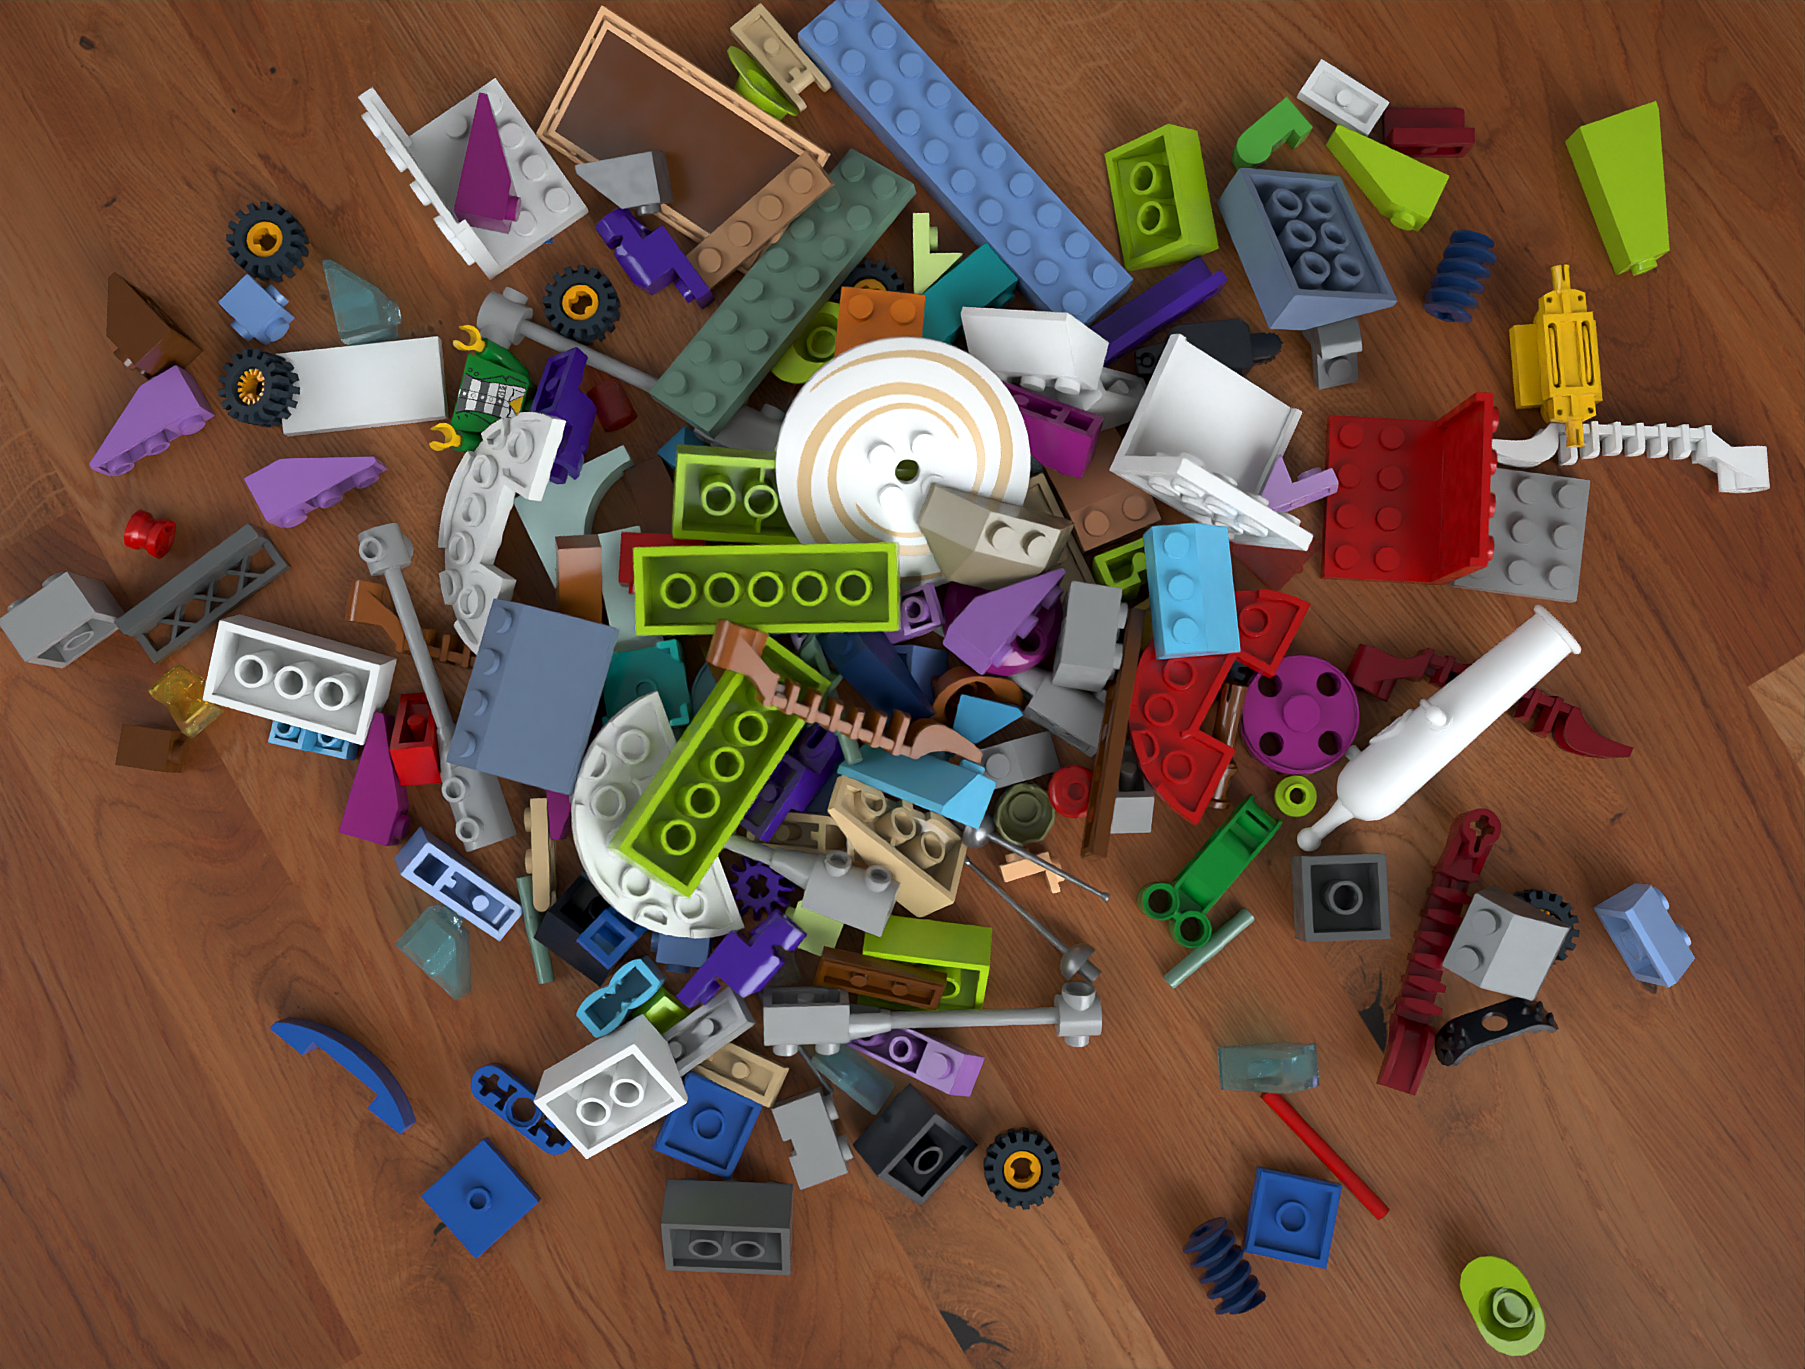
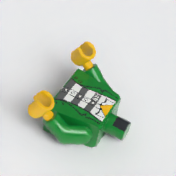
(491, 389)

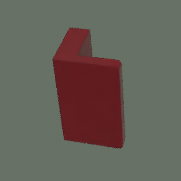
(1427, 132)

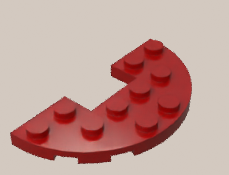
(1178, 692)

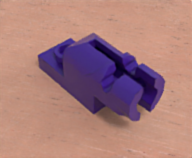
(651, 257)
(561, 398)
(794, 781)
(743, 961)

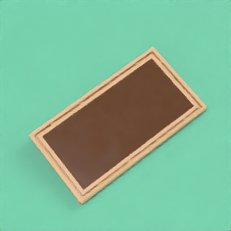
(643, 97)

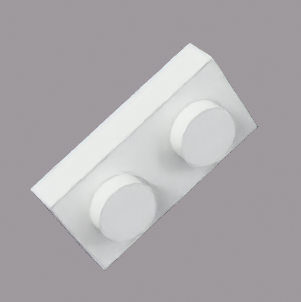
(1342, 99)

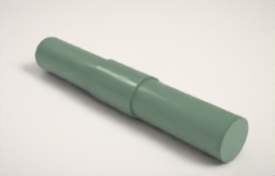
(532, 922)
(1210, 949)

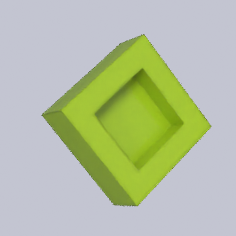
(663, 1010)

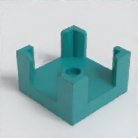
(649, 670)

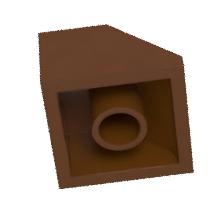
(144, 331)

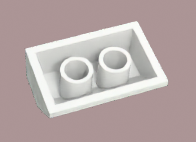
(1035, 348)
(612, 1087)

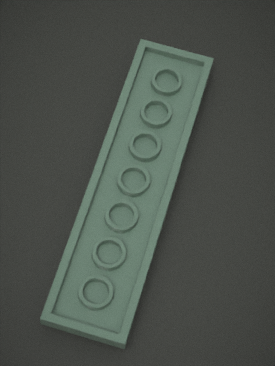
(782, 294)

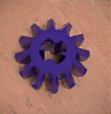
(745, 888)

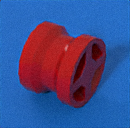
(149, 533)

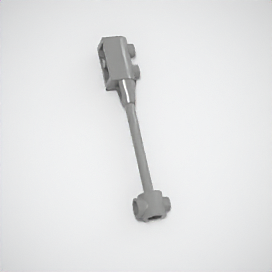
(508, 320)
(1063, 711)
(472, 794)
(830, 883)
(827, 1018)

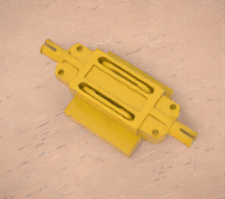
(1558, 359)

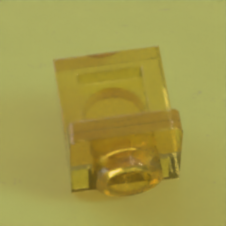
(183, 697)

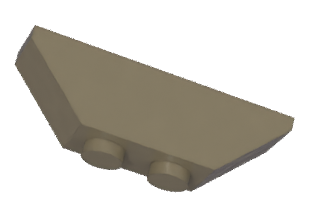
(989, 540)

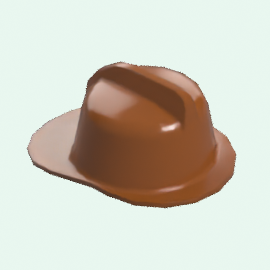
(967, 681)

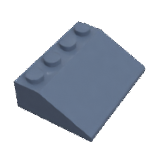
(1303, 248)
(532, 696)

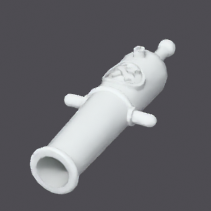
(1440, 728)

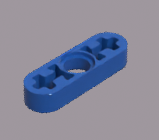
(491, 1100)

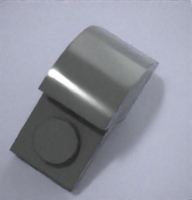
(1335, 352)

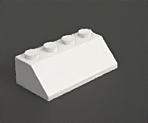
(297, 678)

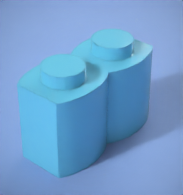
(615, 1002)

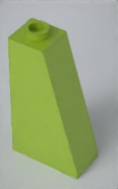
(1625, 185)

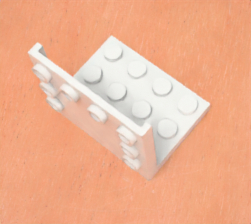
(437, 159)
(1209, 447)

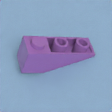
(154, 416)
(299, 485)
(995, 619)
(925, 1058)

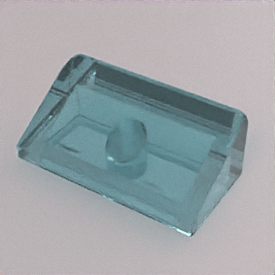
(855, 1077)

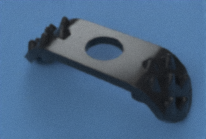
(1466, 1033)

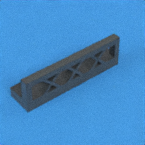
(194, 581)

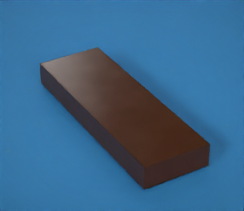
(880, 978)

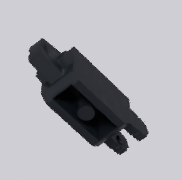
(1223, 340)

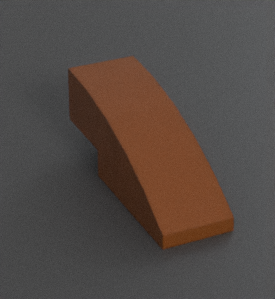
(579, 576)

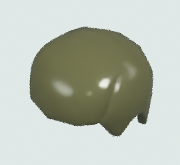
(1023, 813)

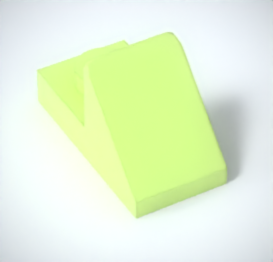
(928, 266)

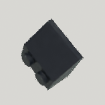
(567, 921)
(914, 1145)

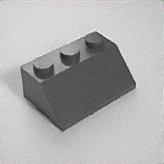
(727, 1226)

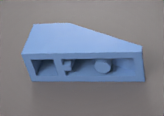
(457, 883)

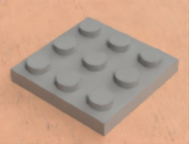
(1535, 536)

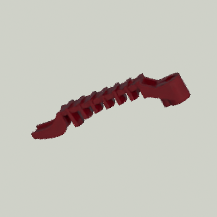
(1377, 672)
(1409, 1033)

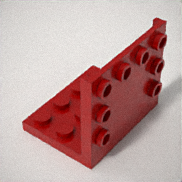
(1410, 496)

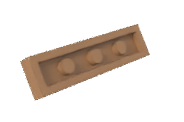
(760, 219)

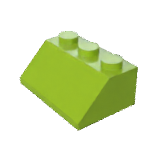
(1161, 198)
(940, 946)

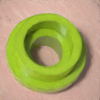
(1282, 796)

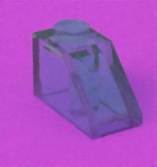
(360, 308)
(440, 949)
(1269, 1067)

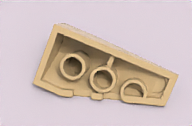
(915, 846)

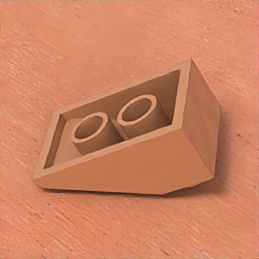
(1101, 502)

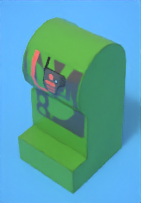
(1271, 131)

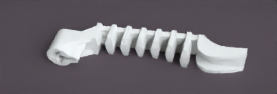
(1737, 468)

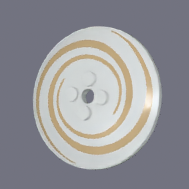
(888, 406)

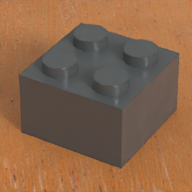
(1340, 897)

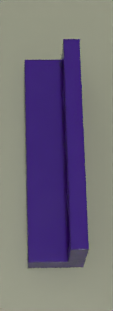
(1158, 308)

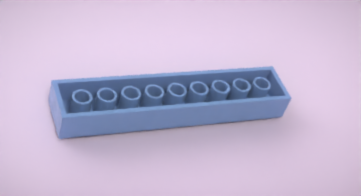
(962, 160)

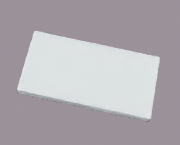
(367, 386)

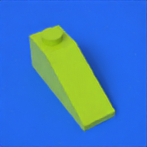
(1392, 181)

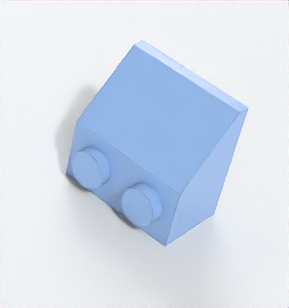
(1646, 934)

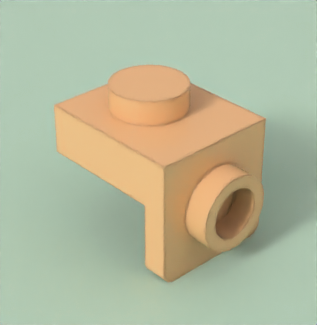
(1020, 867)

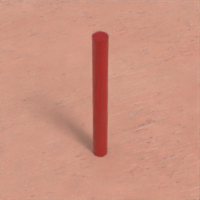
(1326, 1154)

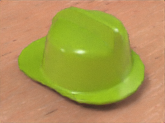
(758, 87)
(811, 348)
(1503, 1305)

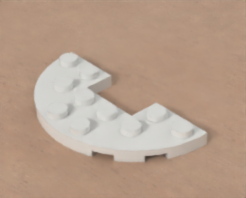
(508, 461)
(606, 790)

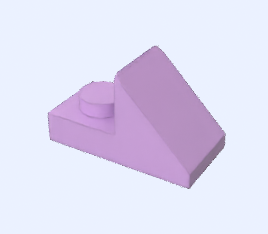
(1311, 486)

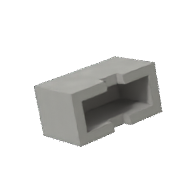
(818, 1148)

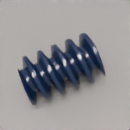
(1458, 276)
(1224, 1268)

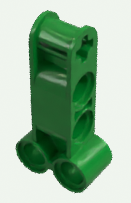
(1212, 871)

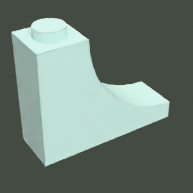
(570, 506)

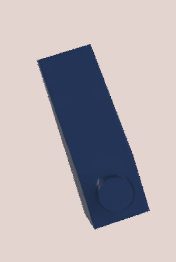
(876, 672)

